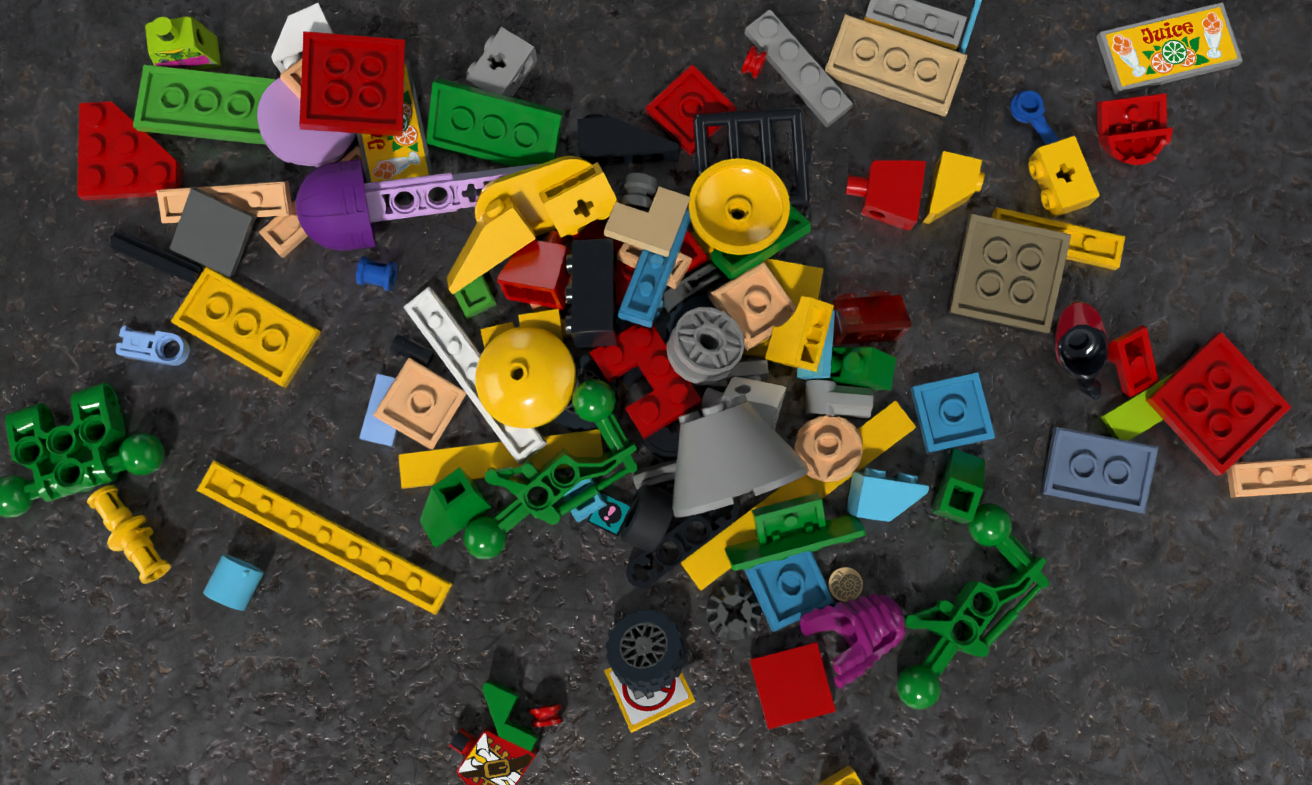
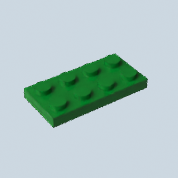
(492, 125)

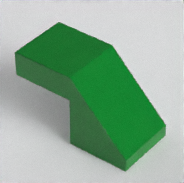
(501, 705)

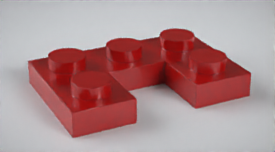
(671, 393)

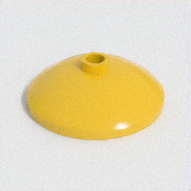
(741, 188)
(546, 381)

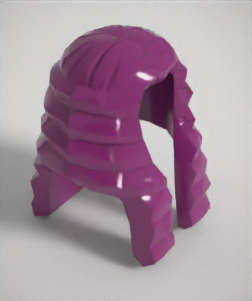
(867, 625)

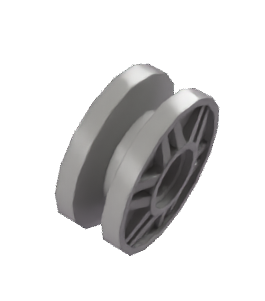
(717, 332)

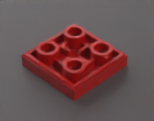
(792, 685)

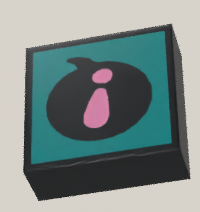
(611, 516)

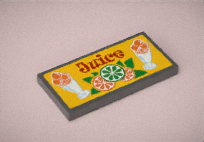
(398, 156)

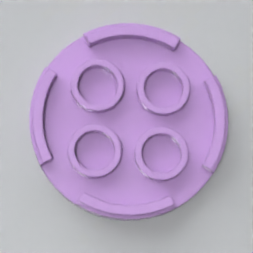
(280, 130)

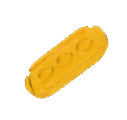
(524, 190)

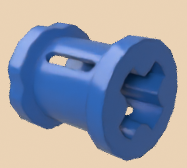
(376, 273)

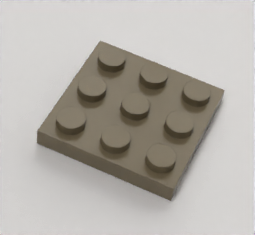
(1009, 273)

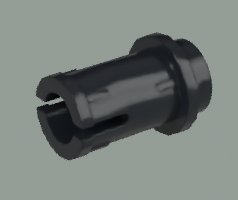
(409, 348)

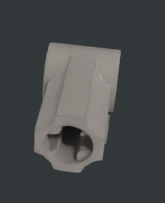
(829, 399)

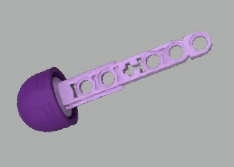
(341, 207)

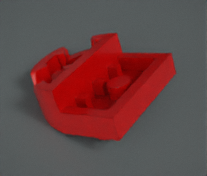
(1134, 127)

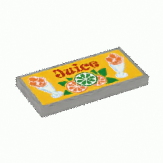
(1169, 48)

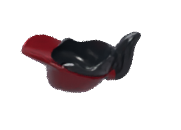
(1082, 345)

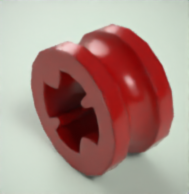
(754, 62)
(546, 715)

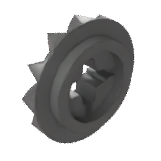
(717, 614)

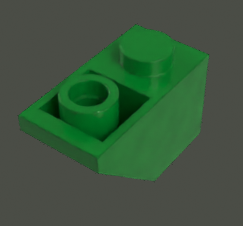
(861, 368)
(960, 487)
(452, 506)

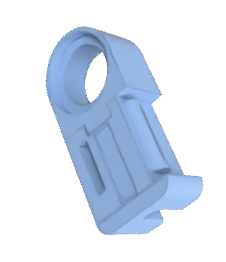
(150, 346)

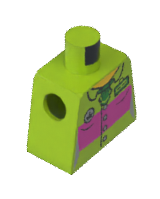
(182, 44)

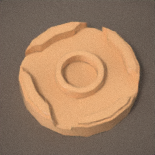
(829, 447)

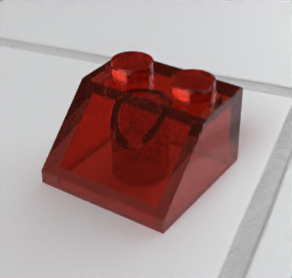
(870, 318)

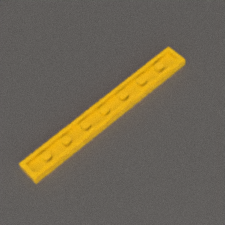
(876, 435)
(325, 537)

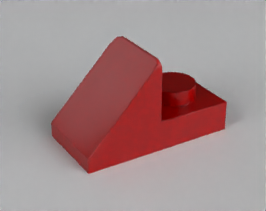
(1133, 361)

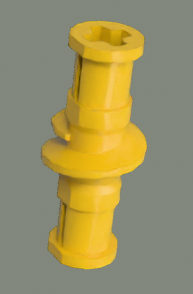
(127, 534)

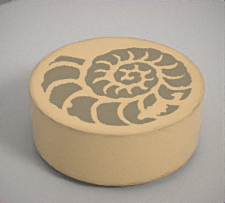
(845, 584)

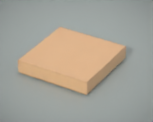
(754, 303)
(420, 404)

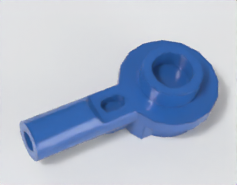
(1028, 108)

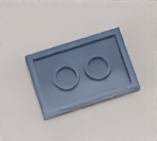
(1099, 470)

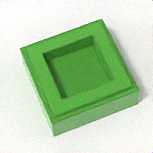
(475, 297)

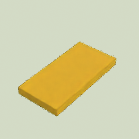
(246, 327)

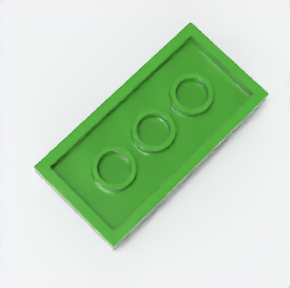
(199, 104)

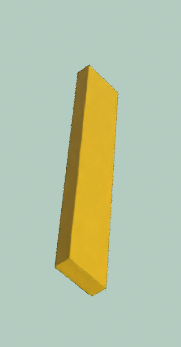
(432, 466)

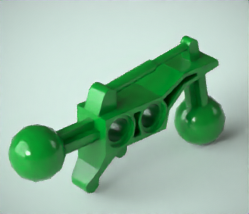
(592, 402)
(992, 526)

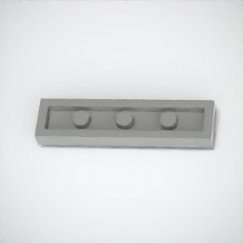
(798, 68)

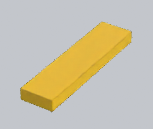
(1085, 245)

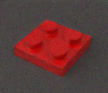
(682, 101)

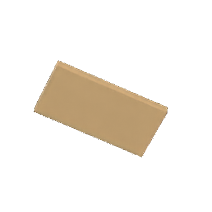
(895, 65)

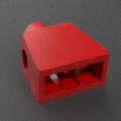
(890, 191)
(538, 273)

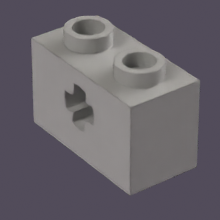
(500, 51)

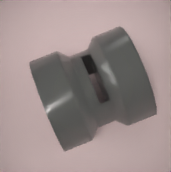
(639, 191)

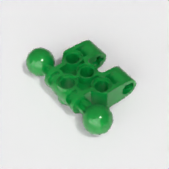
(94, 457)

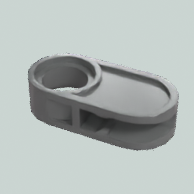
(692, 286)

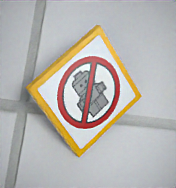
(645, 708)

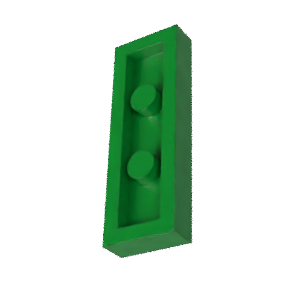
(735, 265)

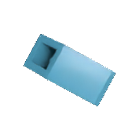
(883, 497)

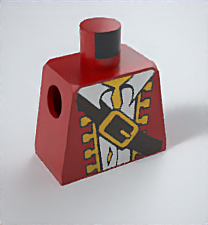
(490, 758)

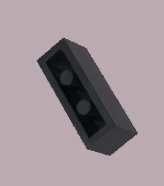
(592, 293)

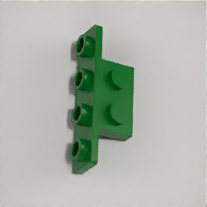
(792, 529)

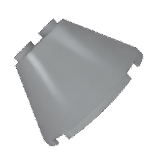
(729, 456)

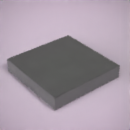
(212, 232)

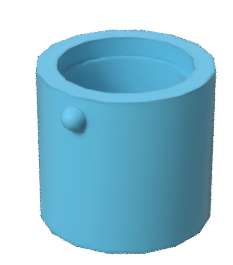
(233, 582)

